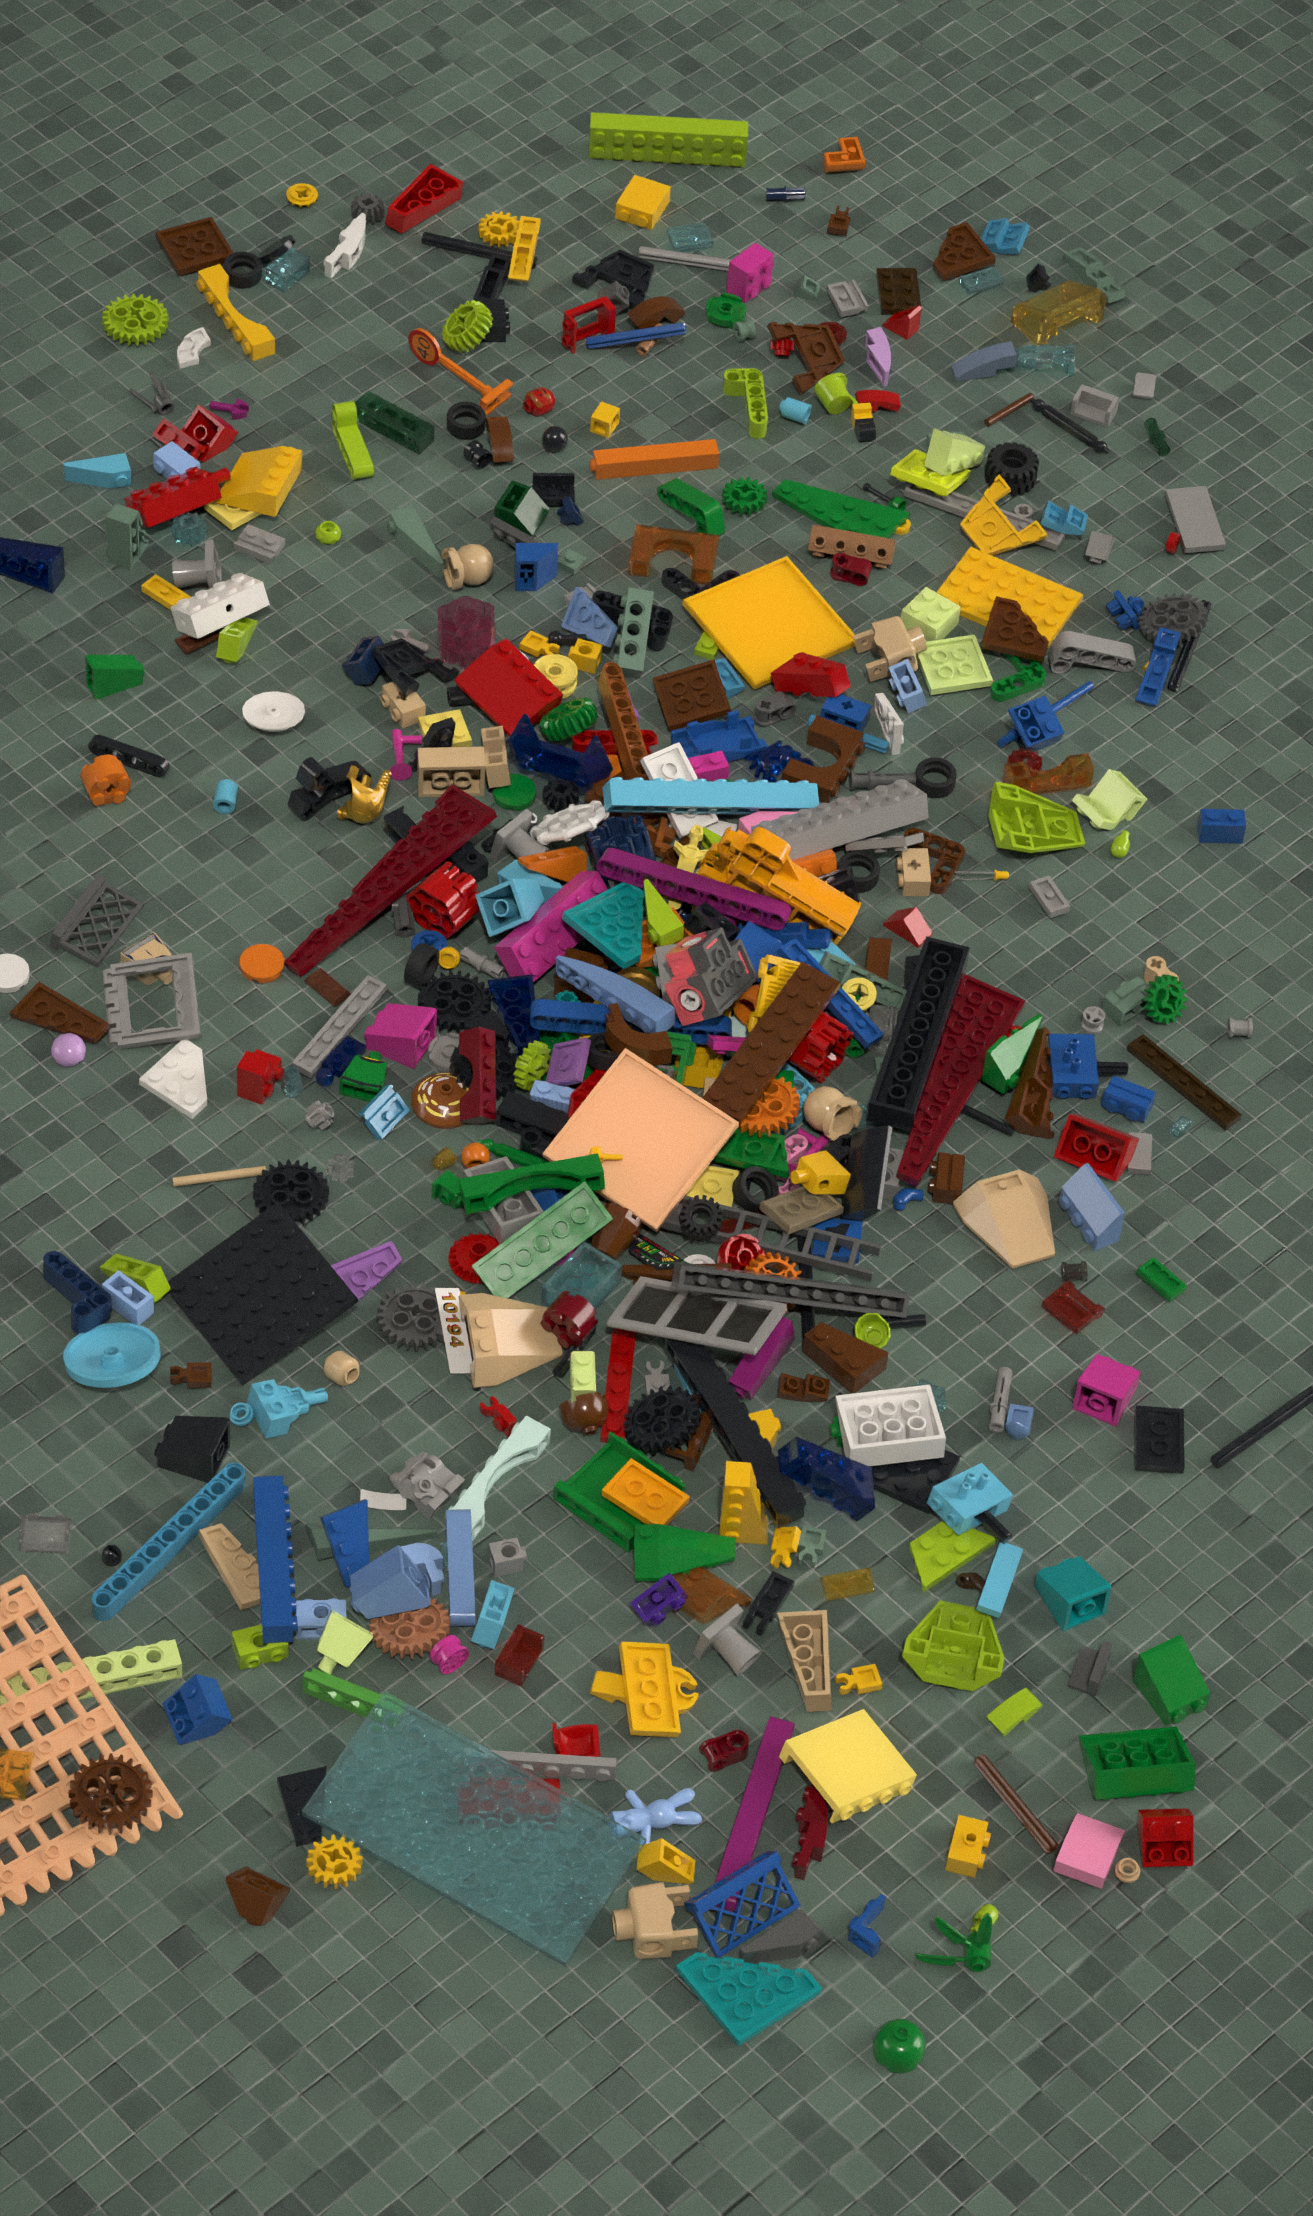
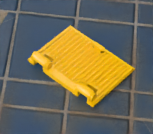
(770, 985)

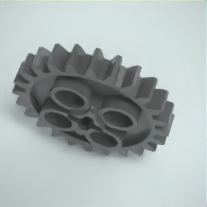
(1173, 613)
(407, 1313)

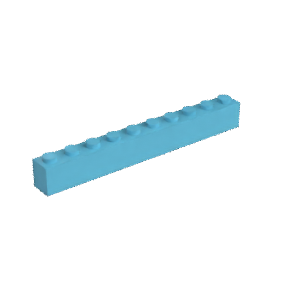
(706, 796)

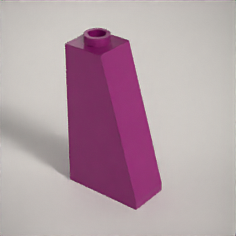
(755, 1369)

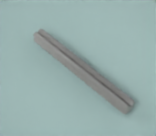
(684, 258)

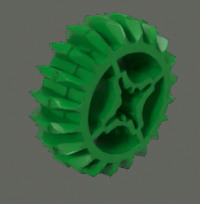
(569, 719)

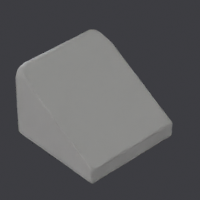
(1144, 385)

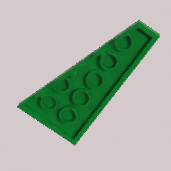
(840, 510)

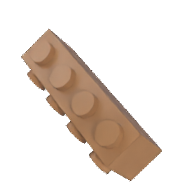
(855, 544)

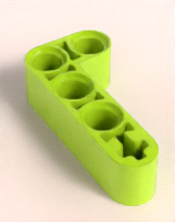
(750, 384)
(351, 441)

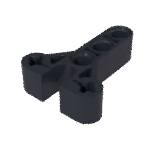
(320, 786)

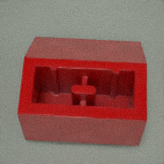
(1166, 1837)

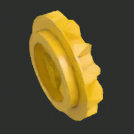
(301, 190)

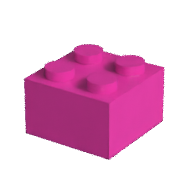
(750, 272)

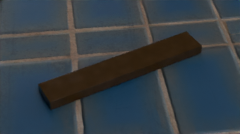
(1184, 1082)

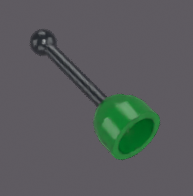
(896, 502)

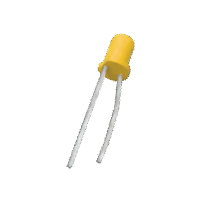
(996, 875)

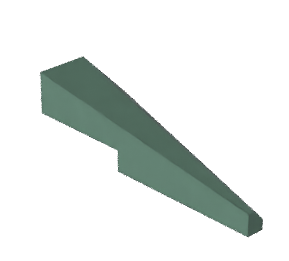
(379, 1538)

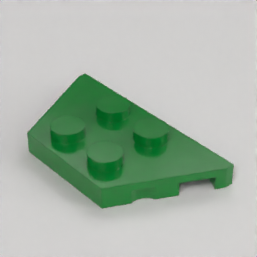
(752, 1151)

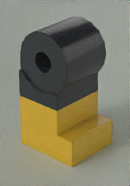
(863, 421)

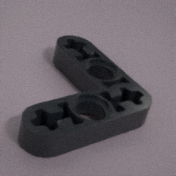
(682, 580)

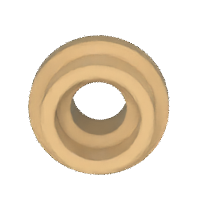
(1130, 1865)

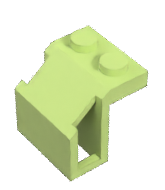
(1110, 801)

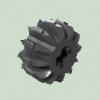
(370, 206)

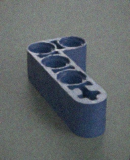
(89, 1299)

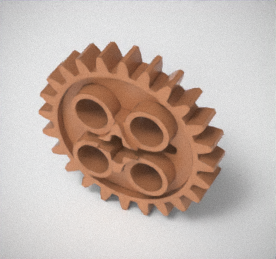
(411, 1630)

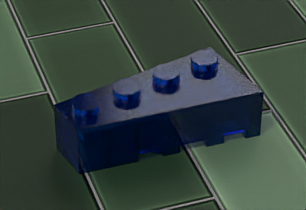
(32, 563)
(512, 1003)
(829, 1475)

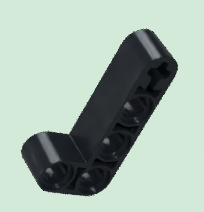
(659, 623)

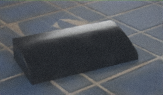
(868, 1172)

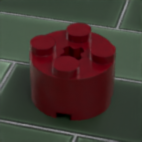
(569, 1319)

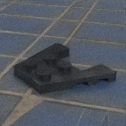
(625, 269)
(403, 659)

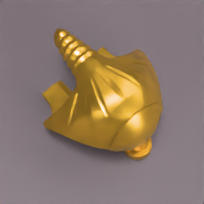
(366, 802)

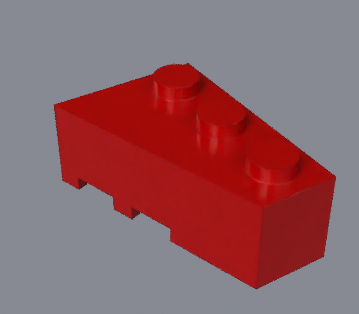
(811, 675)

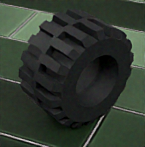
(1015, 465)

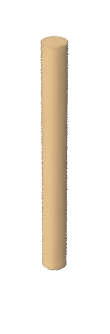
(218, 1176)

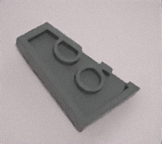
(510, 533)

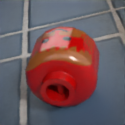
(539, 401)

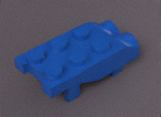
(732, 737)

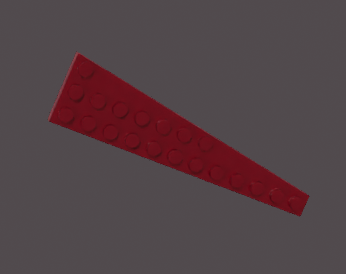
(434, 839)
(976, 1022)

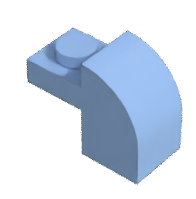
(430, 1562)

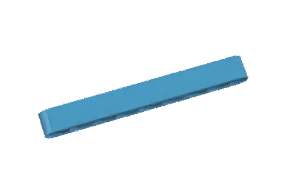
(165, 1551)

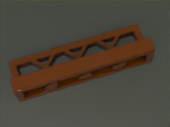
(696, 1445)

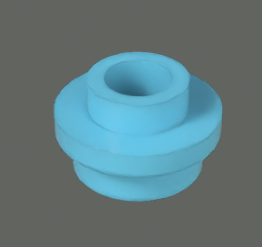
(237, 1410)

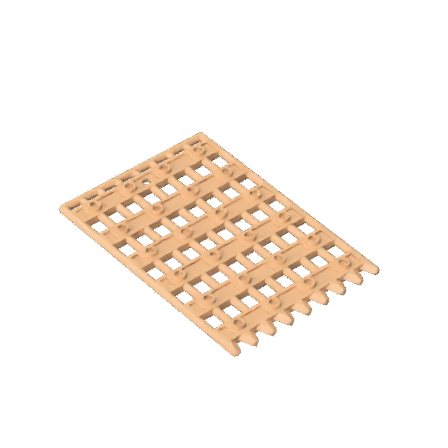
(66, 1738)

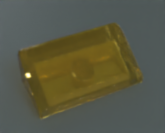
(847, 1584)

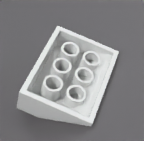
(891, 1426)

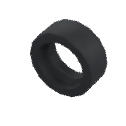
(243, 259)
(466, 409)
(940, 766)
(865, 860)
(421, 965)
(599, 1059)
(762, 1177)

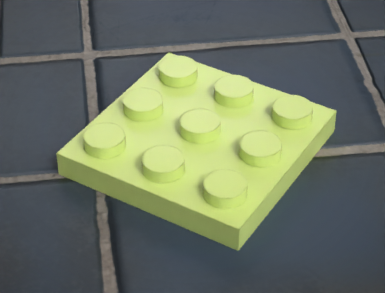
(954, 665)

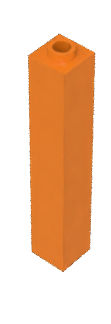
(655, 459)

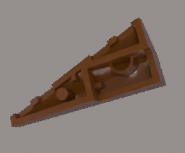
(1030, 1104)

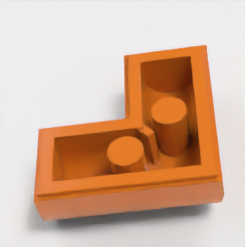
(847, 159)

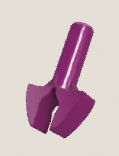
(238, 409)

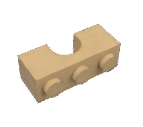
(495, 757)

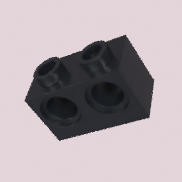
(708, 918)

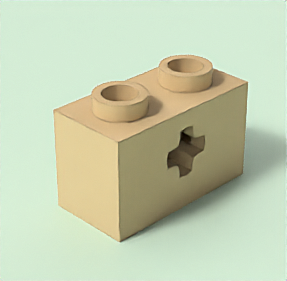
(403, 708)
(914, 872)

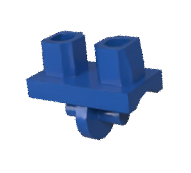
(1128, 609)

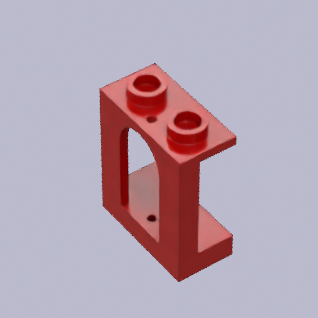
(605, 323)

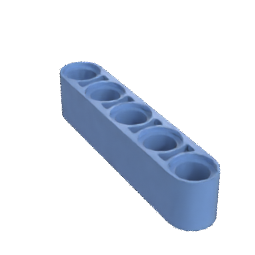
(460, 1567)

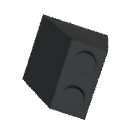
(194, 1446)

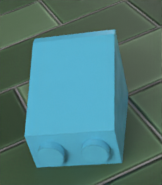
(509, 904)

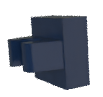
(570, 512)

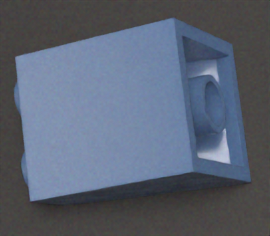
(389, 1586)

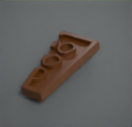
(57, 1013)

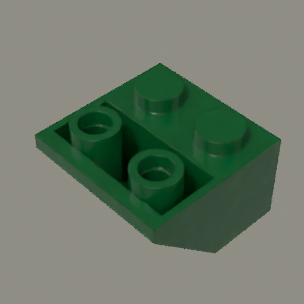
(521, 508)

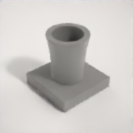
(198, 571)
(514, 838)
(728, 1642)

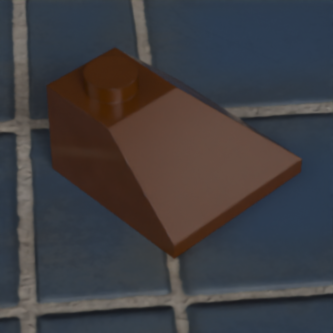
(256, 1895)

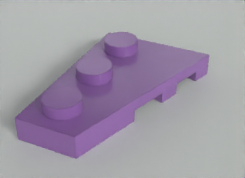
(368, 1268)

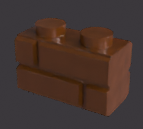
(948, 1177)

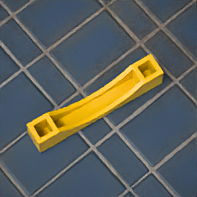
(253, 337)

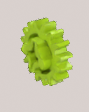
(531, 1064)

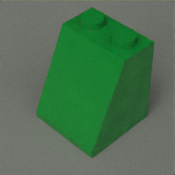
(1171, 1681)

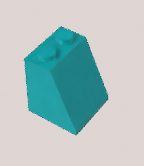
(1073, 1592)

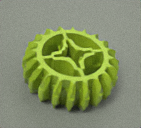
(467, 326)

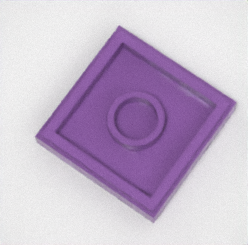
(568, 1062)

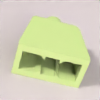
(341, 1641)

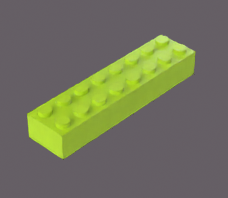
(668, 139)

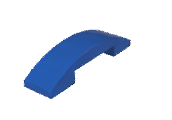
(1158, 667)

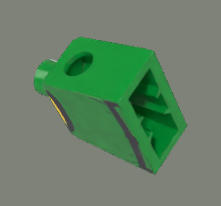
(364, 1077)

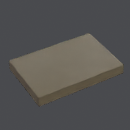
(800, 1209)

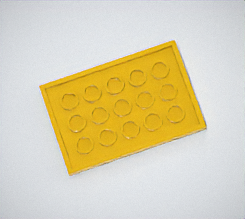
(983, 577)

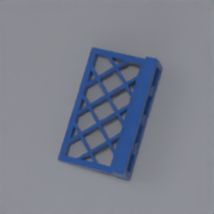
(737, 1882)

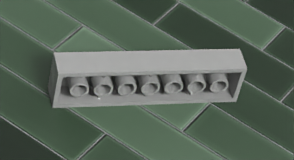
(850, 818)

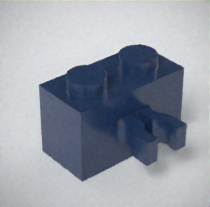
(361, 664)

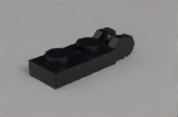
(769, 1601)

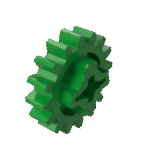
(744, 495)
(1165, 999)

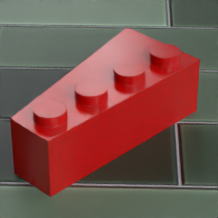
(423, 198)

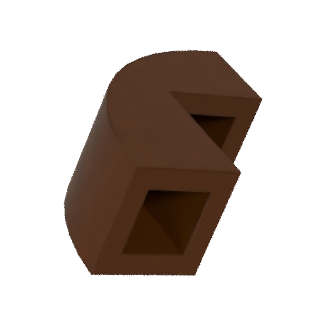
(653, 310)
(500, 439)

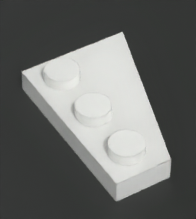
(889, 722)

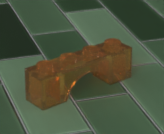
(1072, 773)

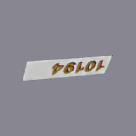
(454, 1330)

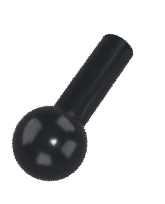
(558, 638)

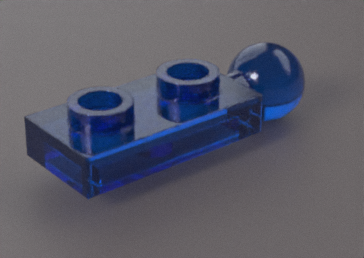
(339, 1060)

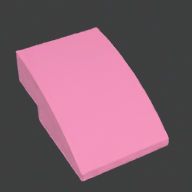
(1089, 1850)

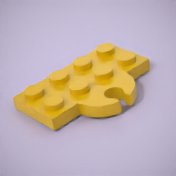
(654, 1689)

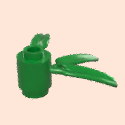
(976, 1946)

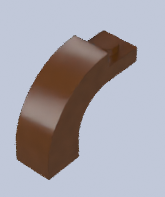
(651, 1047)

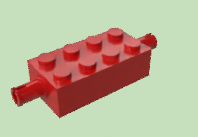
(177, 495)

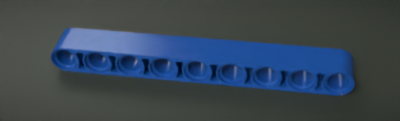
(590, 1019)

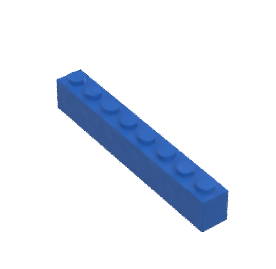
(273, 1560)

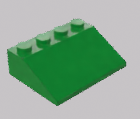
(1137, 1763)

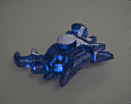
(774, 760)

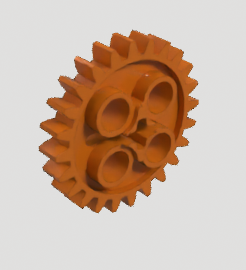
(773, 1110)

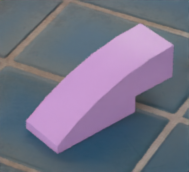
(878, 354)

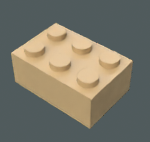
(450, 765)

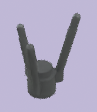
(162, 401)

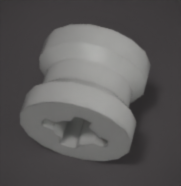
(1093, 1020)

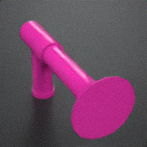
(400, 770)
(816, 1145)

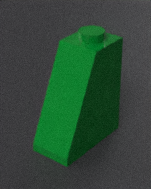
(112, 674)

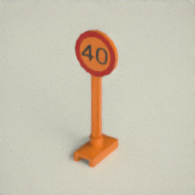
(429, 352)

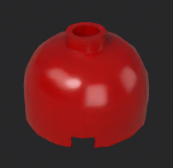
(739, 1251)

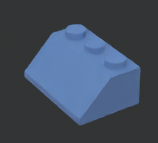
(1092, 1208)

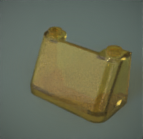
(1044, 313)

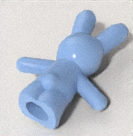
(657, 1814)

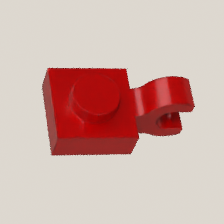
(503, 1418)

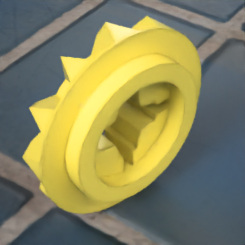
(867, 988)

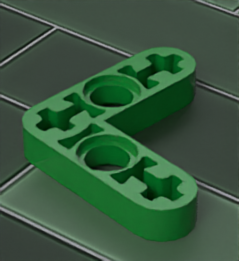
(1024, 675)

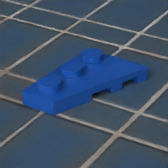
(348, 1538)

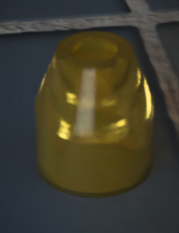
(444, 1159)

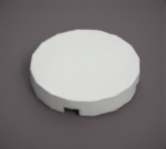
(13, 973)

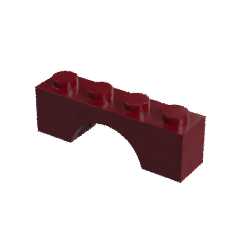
(479, 1102)

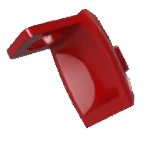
(577, 1740)

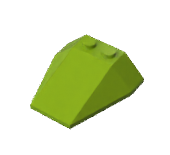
(1031, 822)
(955, 1647)

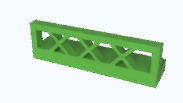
(339, 1692)

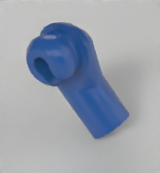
(905, 1196)

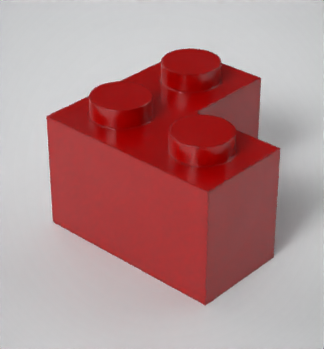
(257, 1075)

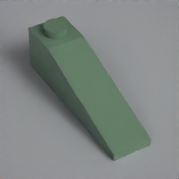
(414, 538)

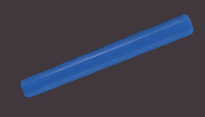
(636, 335)

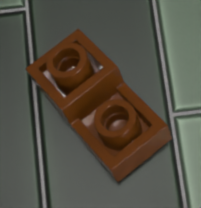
(804, 1390)

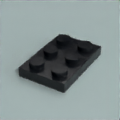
(1159, 1439)

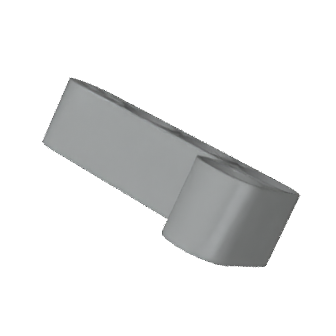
(1090, 650)

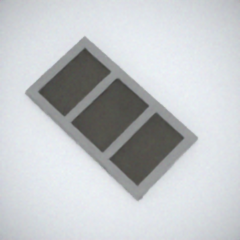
(697, 1317)

